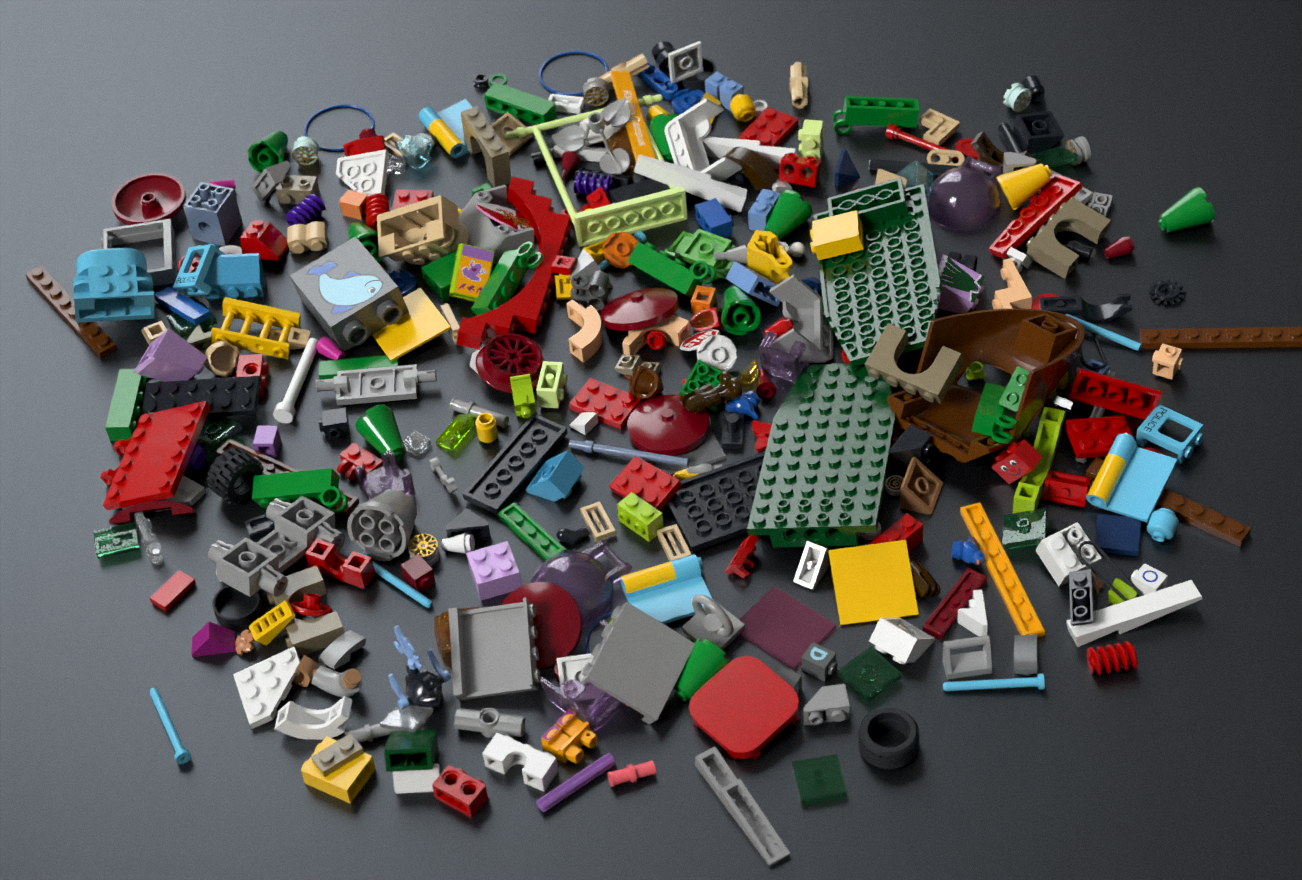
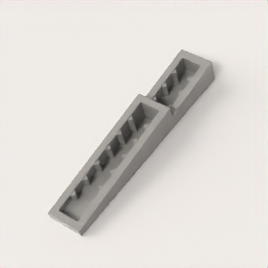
(741, 806)

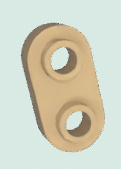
(945, 157)

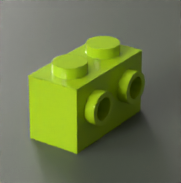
(640, 516)

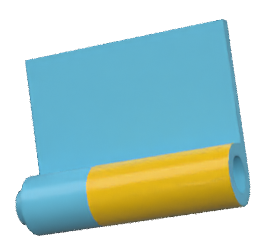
(447, 127)
(1131, 479)
(666, 588)

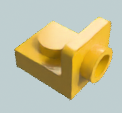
(563, 287)

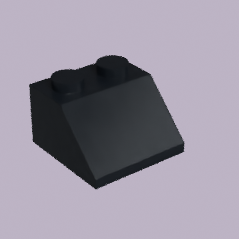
(1037, 131)
(910, 444)

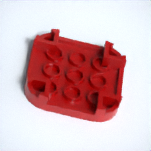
(744, 707)

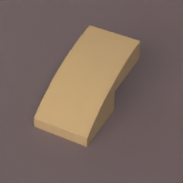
(297, 338)

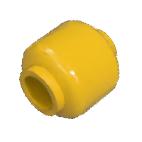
(742, 107)

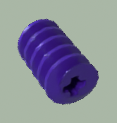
(589, 184)
(306, 211)

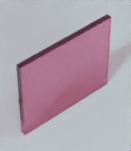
(784, 626)

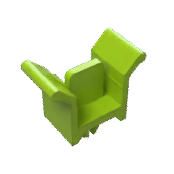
(523, 395)

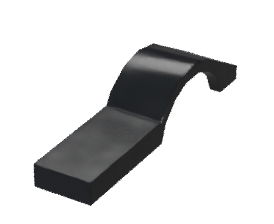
(1077, 306)

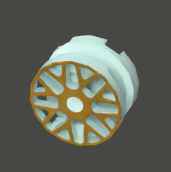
(1017, 97)
(305, 149)

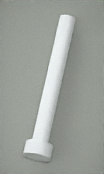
(285, 410)

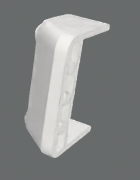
(686, 144)

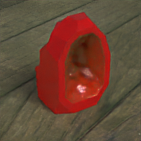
(707, 320)

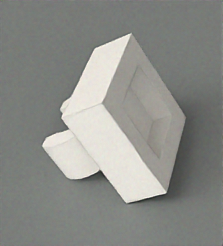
(1019, 258)

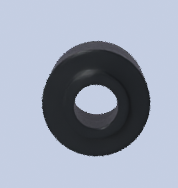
(1034, 85)

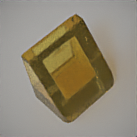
(749, 374)

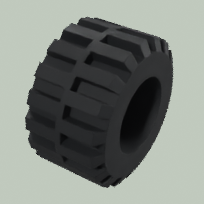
(234, 474)

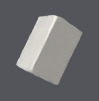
(584, 422)

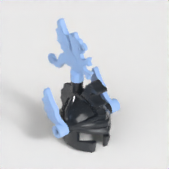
(421, 686)

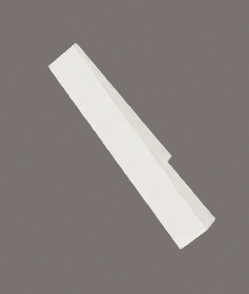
(719, 147)
(692, 182)
(1135, 612)

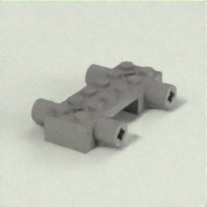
(260, 564)

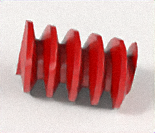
(375, 205)
(1112, 657)

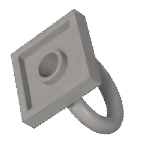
(712, 622)

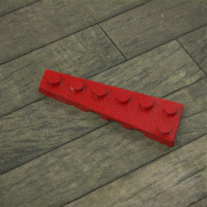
(1049, 200)

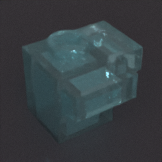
(415, 149)

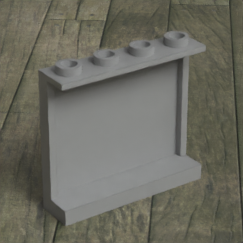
(493, 650)
(638, 661)

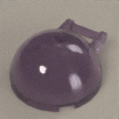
(965, 196)
(584, 578)

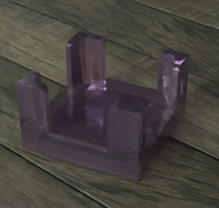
(779, 362)
(384, 477)

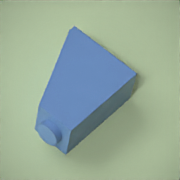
(752, 283)

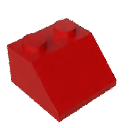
(263, 239)

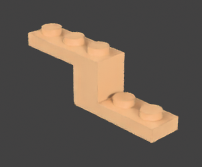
(1016, 294)

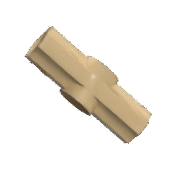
(634, 67)
(799, 85)

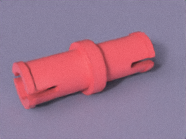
(631, 773)

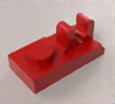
(740, 558)

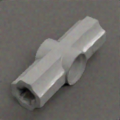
(489, 722)

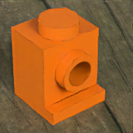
(700, 303)

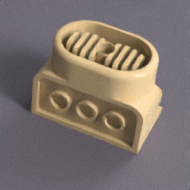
(421, 231)

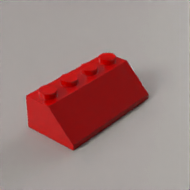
(1113, 393)

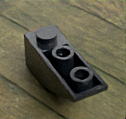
(1082, 597)

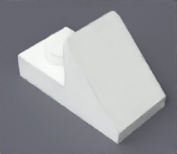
(975, 616)

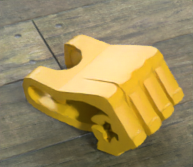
(768, 257)

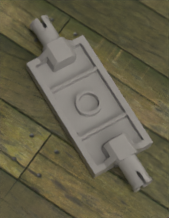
(376, 384)

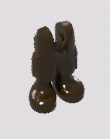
(708, 396)

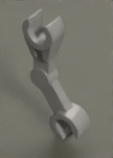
(449, 482)

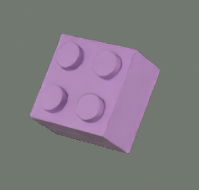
(494, 570)

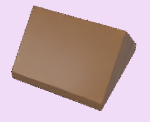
(919, 488)

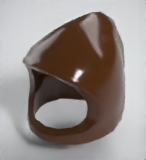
(645, 383)

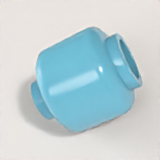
(1162, 525)

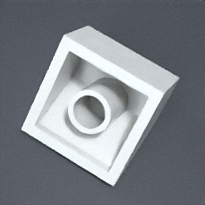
(900, 639)

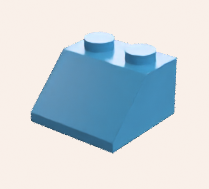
(556, 477)

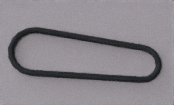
(1102, 355)
(1113, 564)

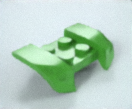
(702, 247)

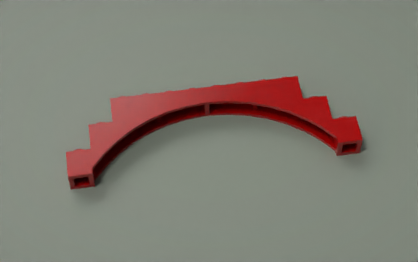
(524, 309)

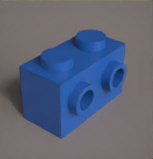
(714, 218)

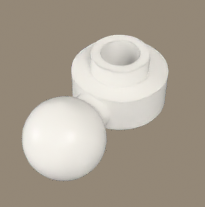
(796, 249)

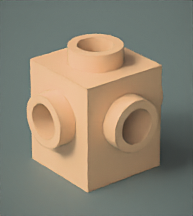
(1167, 361)

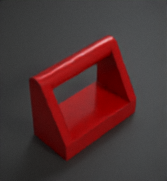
(1066, 488)

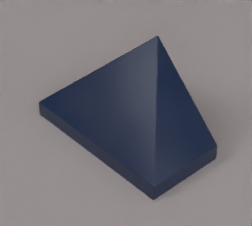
(845, 169)

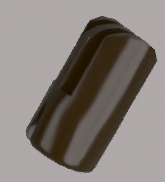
(923, 582)

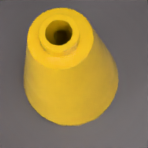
(1023, 183)

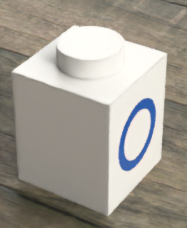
(1148, 579)

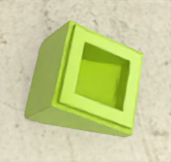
(1126, 590)

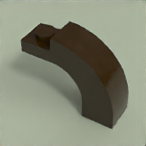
(989, 153)
(754, 167)

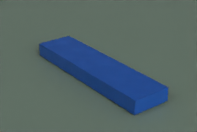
(182, 305)

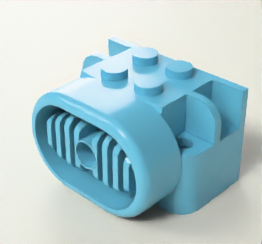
(112, 286)

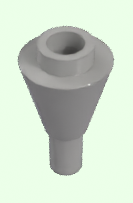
(736, 254)

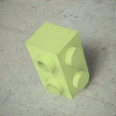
(811, 139)
(551, 384)

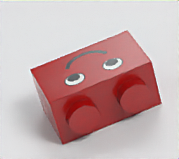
(1016, 461)

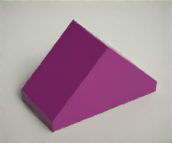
(213, 640)

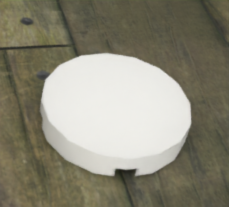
(717, 352)

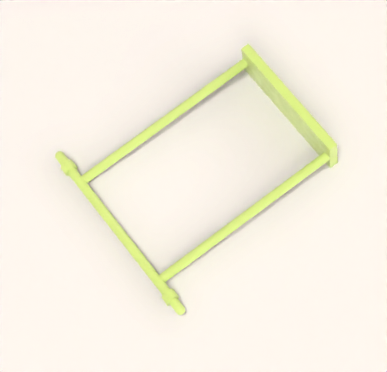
(625, 216)

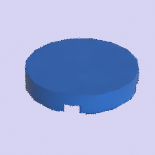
(686, 99)
(404, 280)

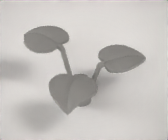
(572, 137)

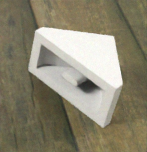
(812, 565)

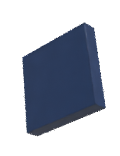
(1117, 534)

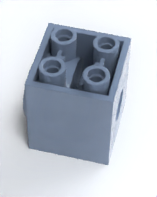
(213, 214)

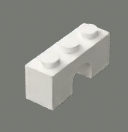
(505, 752)

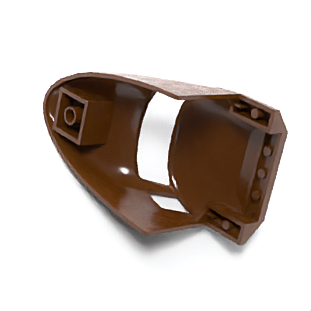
(1005, 338)

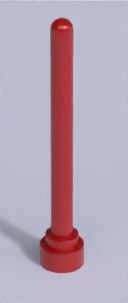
(894, 132)

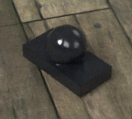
(1068, 405)

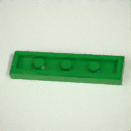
(329, 368)
(530, 531)

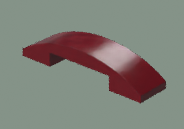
(126, 515)

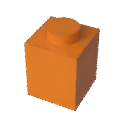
(353, 204)

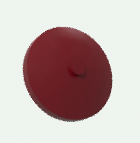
(148, 198)
(640, 309)
(666, 426)
(556, 620)

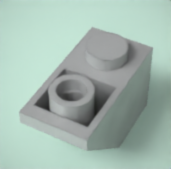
(827, 706)

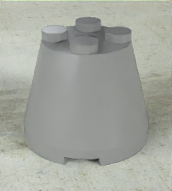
(383, 524)

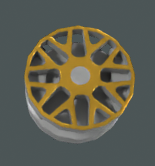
(595, 90)
(1081, 148)
(426, 547)

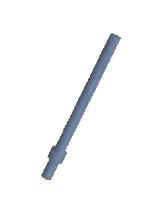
(591, 447)

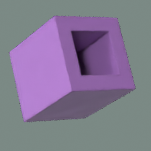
(267, 440)

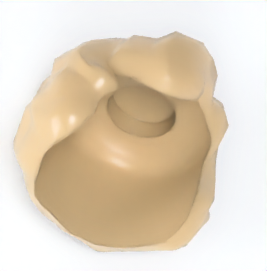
(221, 358)

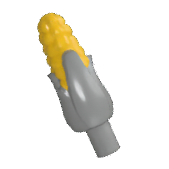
(695, 470)

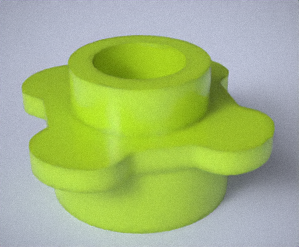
(975, 371)

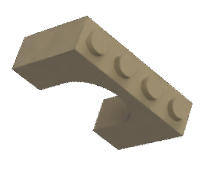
(481, 137)
(1070, 217)
(930, 384)
(312, 634)

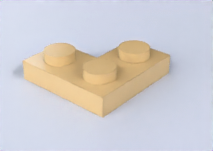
(940, 126)

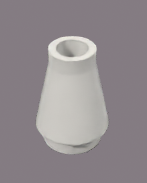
(461, 543)

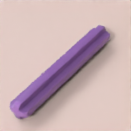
(576, 782)

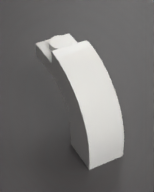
(314, 724)

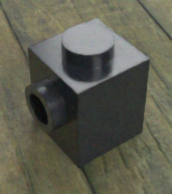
(334, 423)

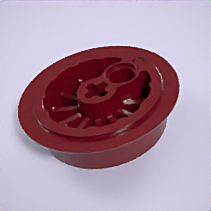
(515, 356)

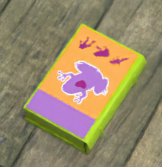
(470, 271)

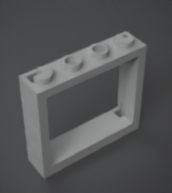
(144, 232)

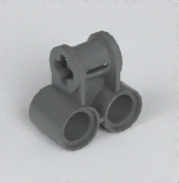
(591, 289)

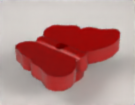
(762, 432)

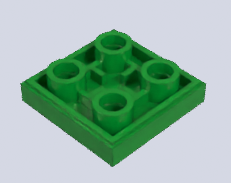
(700, 376)

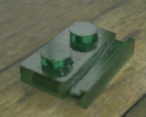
(116, 540)

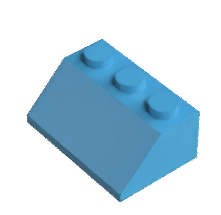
(236, 276)

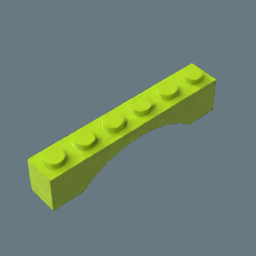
(1046, 443)

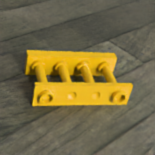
(258, 314)

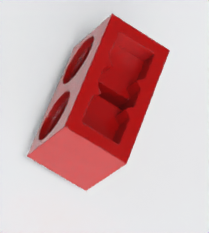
(799, 175)
(459, 795)

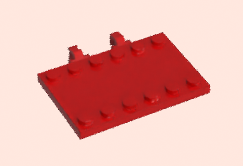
(154, 456)

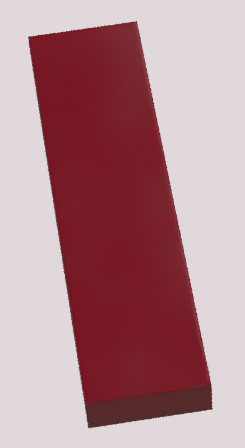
(958, 598)

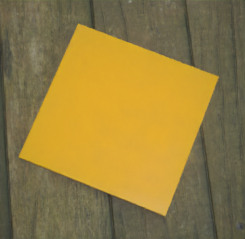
(413, 328)
(873, 582)

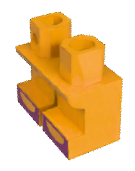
(567, 737)

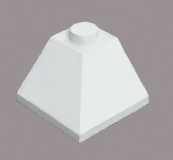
(685, 62)

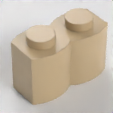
(307, 237)

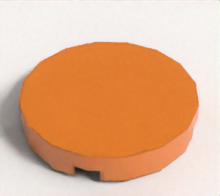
(618, 249)

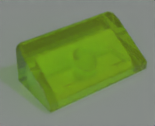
(456, 431)

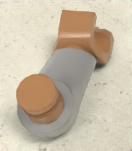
(330, 681)

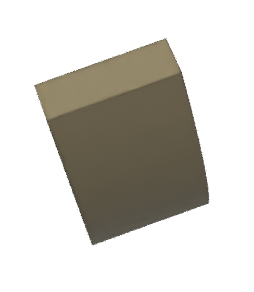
(629, 363)

